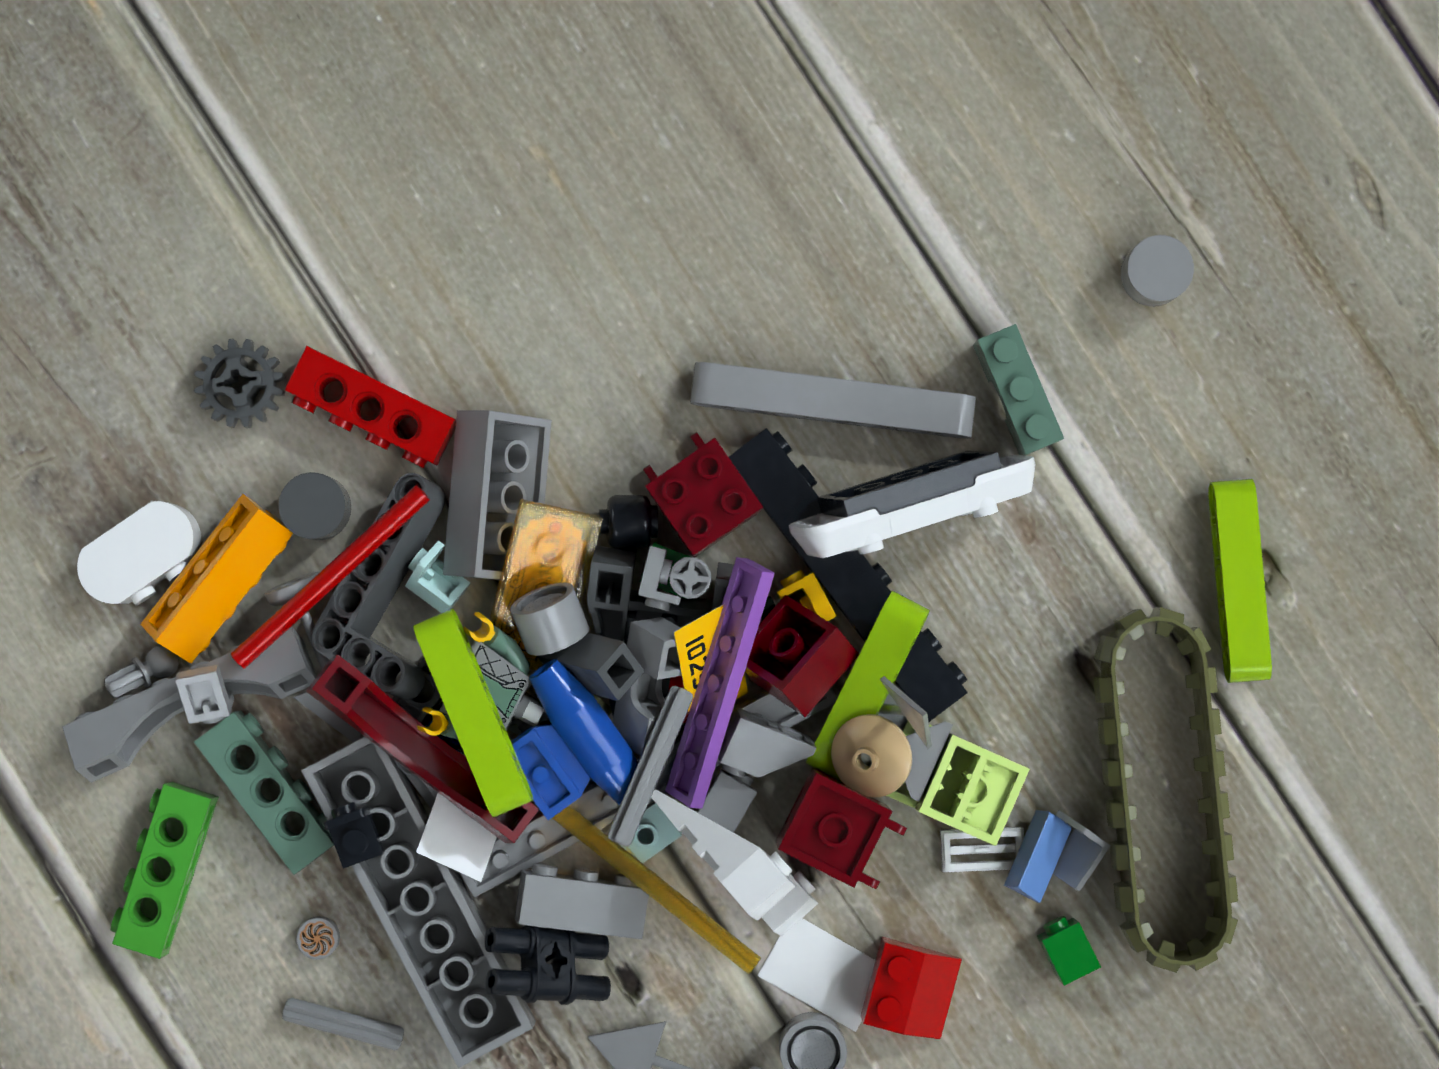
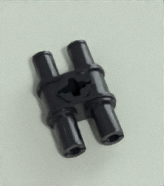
(547, 964)

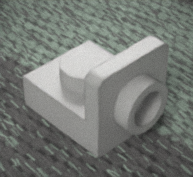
(657, 571)
(204, 694)

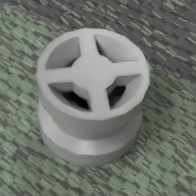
(684, 576)

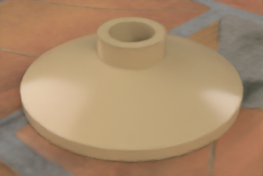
(886, 747)

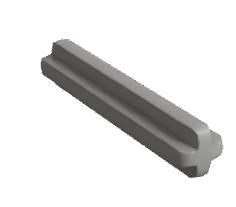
(343, 1023)

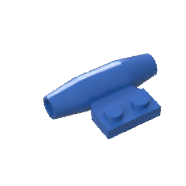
(574, 746)

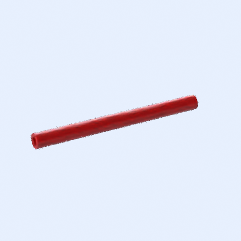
(330, 576)

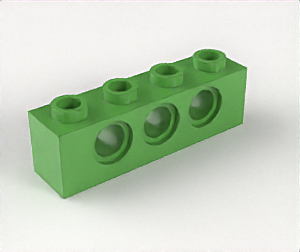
(130, 925)

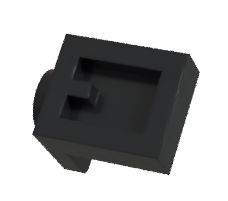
(354, 834)

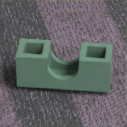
(1019, 389)

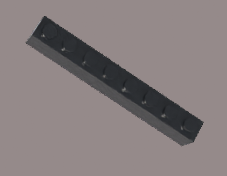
(848, 576)

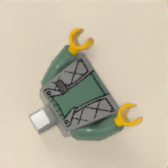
(506, 677)

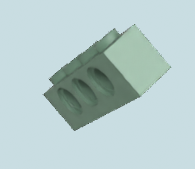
(220, 749)

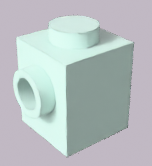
(653, 834)

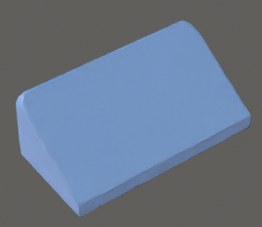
(1038, 855)

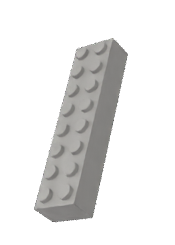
(422, 904)

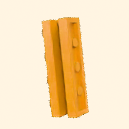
(216, 579)

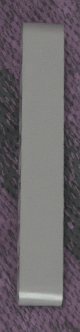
(833, 400)

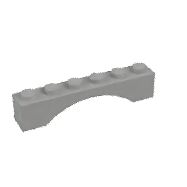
(113, 736)

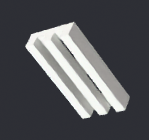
(947, 851)

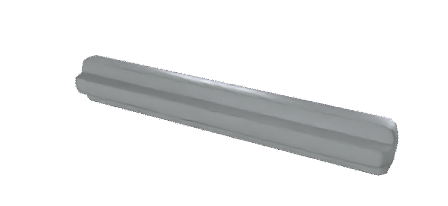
(650, 766)

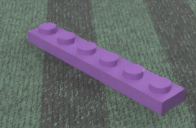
(719, 682)

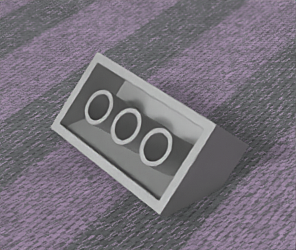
(493, 467)

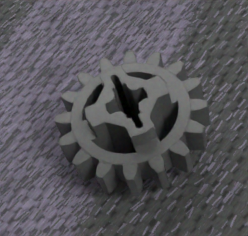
(242, 401)

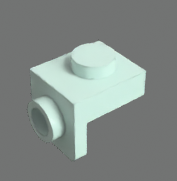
(430, 583)

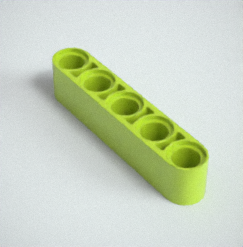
(1240, 580)
(880, 656)
(473, 713)

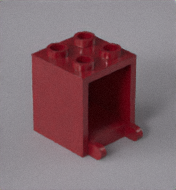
(703, 496)
(835, 829)

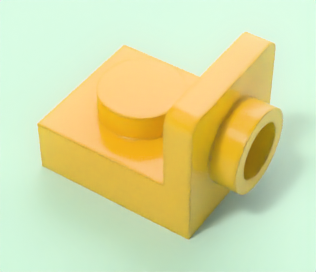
(815, 597)

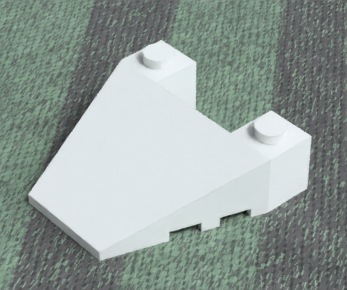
(750, 875)

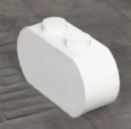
(139, 554)

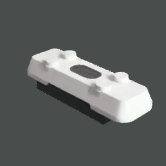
(912, 499)

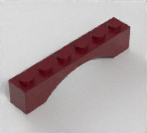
(427, 756)

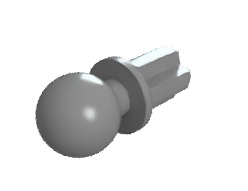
(158, 663)

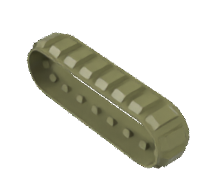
(1214, 804)

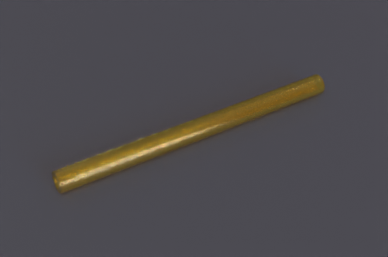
(657, 889)

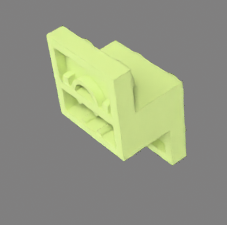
(968, 789)

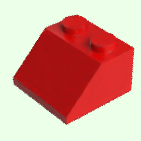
(910, 989)

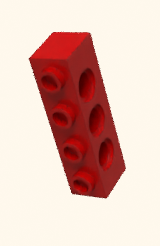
(318, 370)

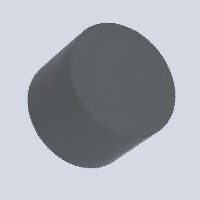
(314, 506)

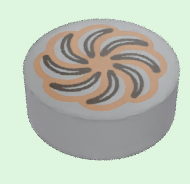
(318, 937)

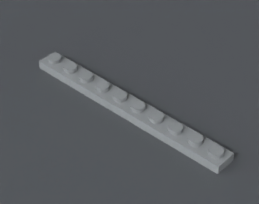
(546, 837)

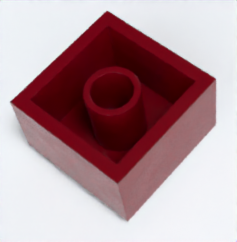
(798, 655)

